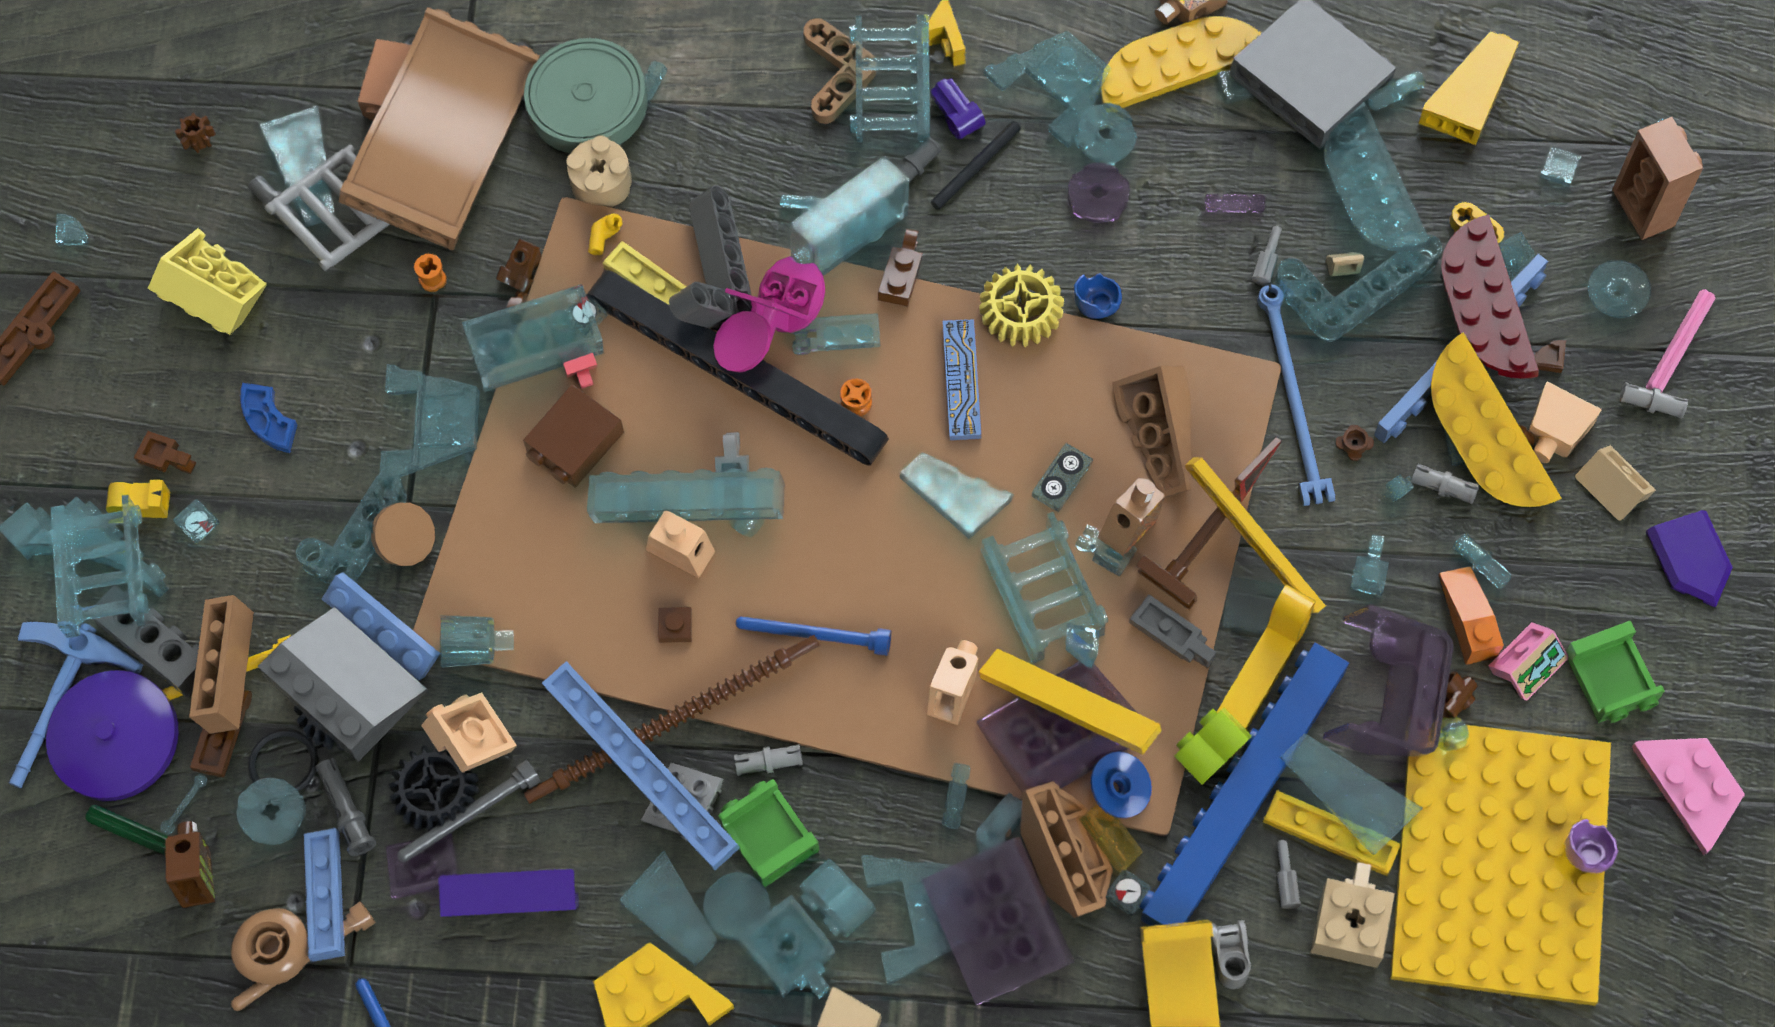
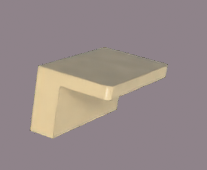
(1614, 482)

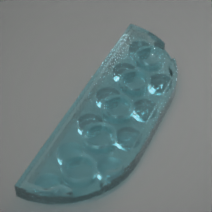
(1372, 186)

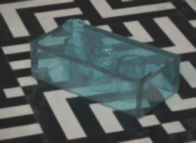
(851, 217)
(531, 338)

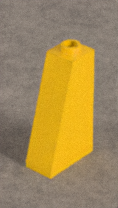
(1470, 91)

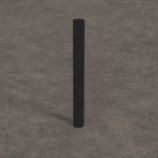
(975, 165)

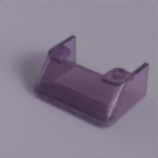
(1414, 688)

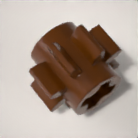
(195, 132)

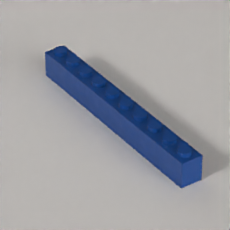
(1245, 789)

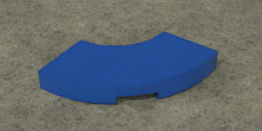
(265, 419)

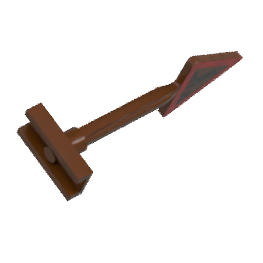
(1170, 578)

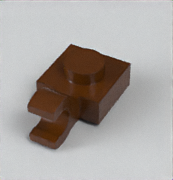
(160, 451)

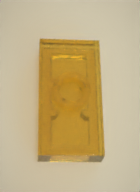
(1111, 837)

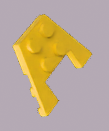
(652, 985)

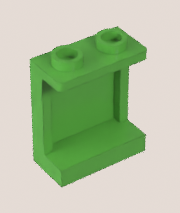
(1613, 673)
(767, 832)

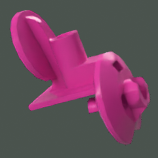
(785, 303)

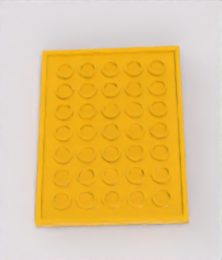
(1487, 867)

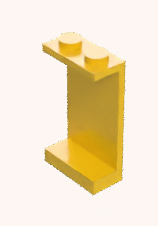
(1180, 974)

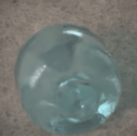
(747, 527)
(1453, 734)

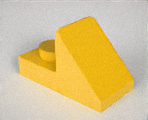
(944, 30)

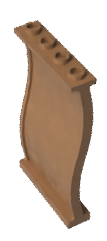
(439, 129)

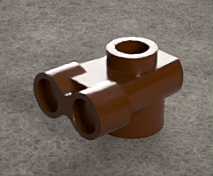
(519, 273)
(1458, 694)

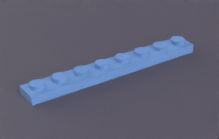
(1414, 400)
(641, 766)

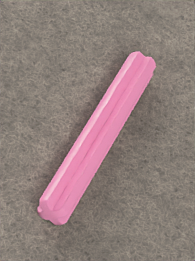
(1681, 340)

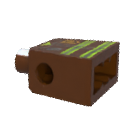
(189, 866)

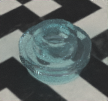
(1398, 487)

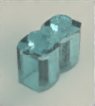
(836, 898)

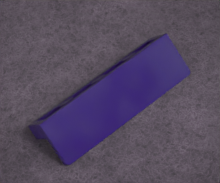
(507, 892)

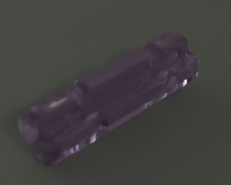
(1234, 203)

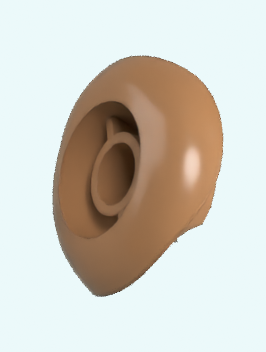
(270, 947)

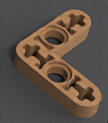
(846, 73)

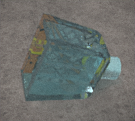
(471, 640)

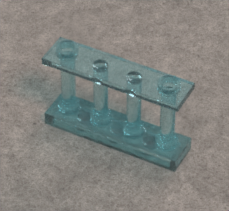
(917, 93)
(68, 555)
(1024, 611)

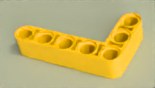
(1284, 630)

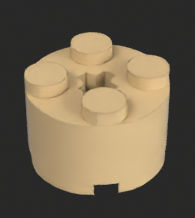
(599, 172)

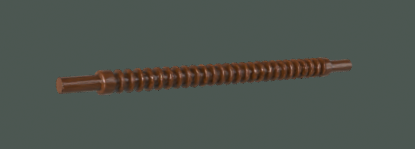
(782, 658)

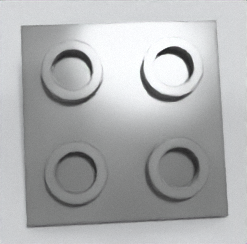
(700, 785)

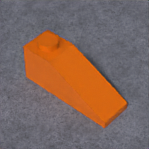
(1471, 616)

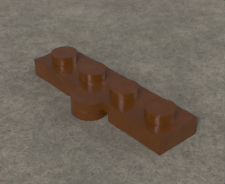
(34, 323)

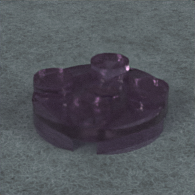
(1098, 209)

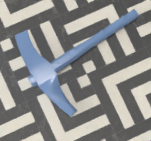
(84, 649)

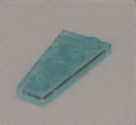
(298, 150)
(1356, 798)

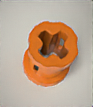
(430, 272)

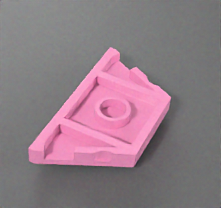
(1693, 784)

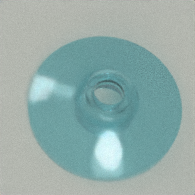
(1621, 277)

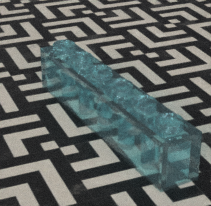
(688, 495)

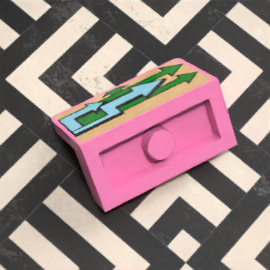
(1530, 659)

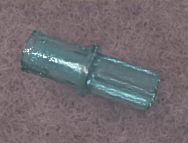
(1396, 90)
(1482, 561)

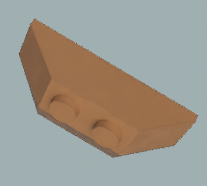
(1063, 851)

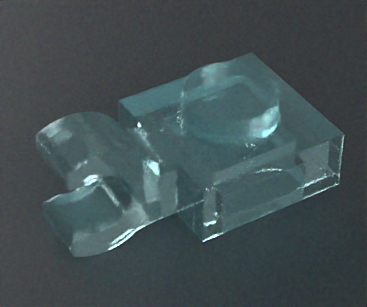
(1370, 571)

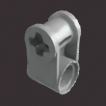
(1231, 947)

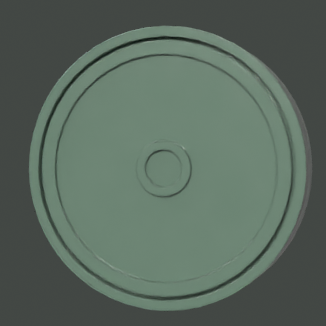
(585, 93)

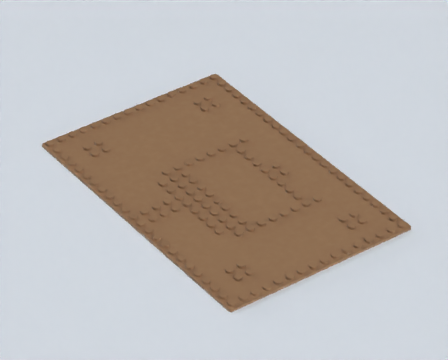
(852, 536)

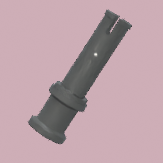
(350, 819)

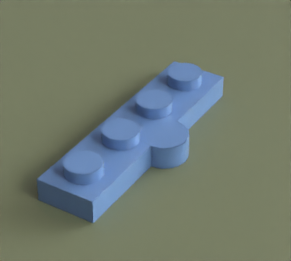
(381, 626)

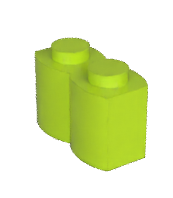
(1212, 744)

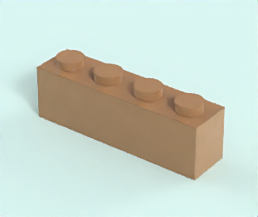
(221, 664)

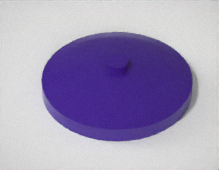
(112, 735)

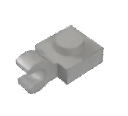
(731, 456)

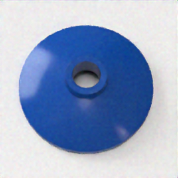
(1131, 779)

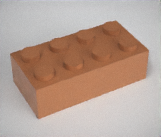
(1657, 177)

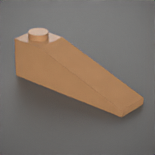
(1159, 416)

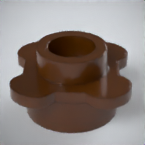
(1354, 433)

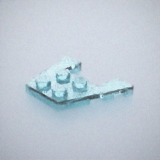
(1064, 70)
(443, 420)
(925, 925)

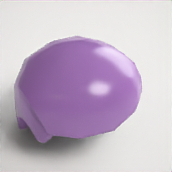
(1590, 847)

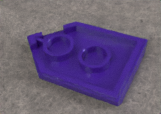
(1692, 556)

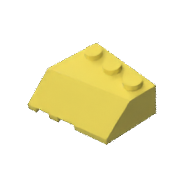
(207, 283)

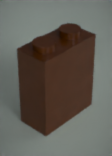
(573, 436)

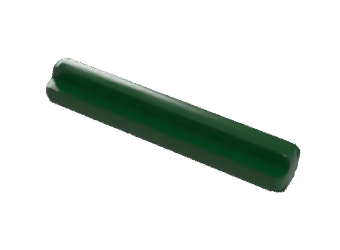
(127, 828)

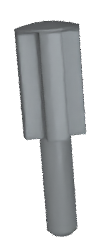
(1267, 260)
(1287, 879)

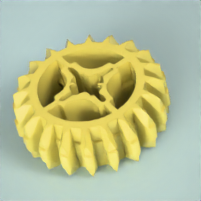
(996, 310)

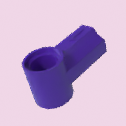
(960, 114)

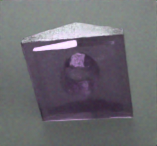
(423, 870)

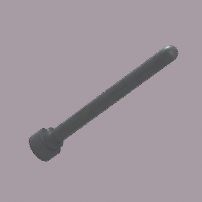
(521, 778)

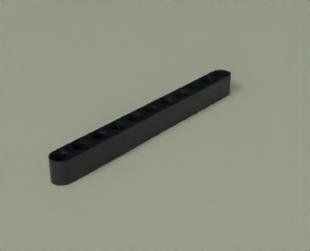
(762, 383)

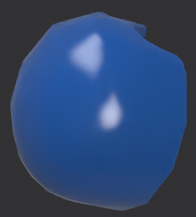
(1097, 296)

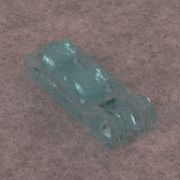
(838, 334)

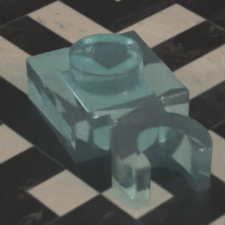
(1103, 554)

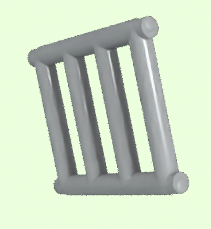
(301, 189)

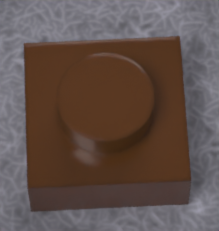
(675, 624)

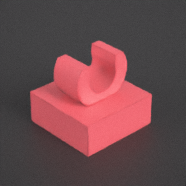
(581, 367)

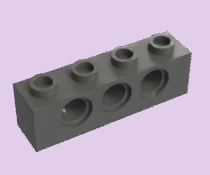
(158, 653)

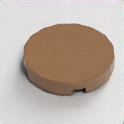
(403, 534)

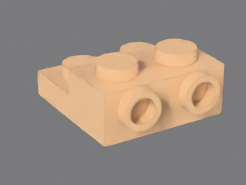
(468, 731)

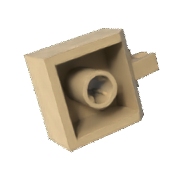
(1360, 902)

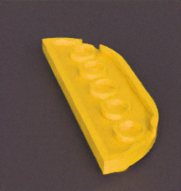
(1174, 59)
(1486, 429)

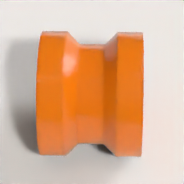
(856, 390)

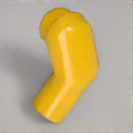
(603, 230)

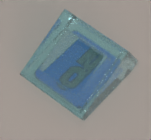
(1082, 643)

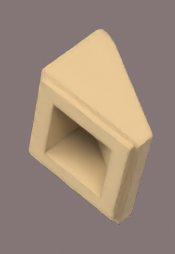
(1345, 263)

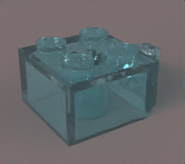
(793, 967)

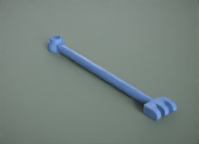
(1314, 484)

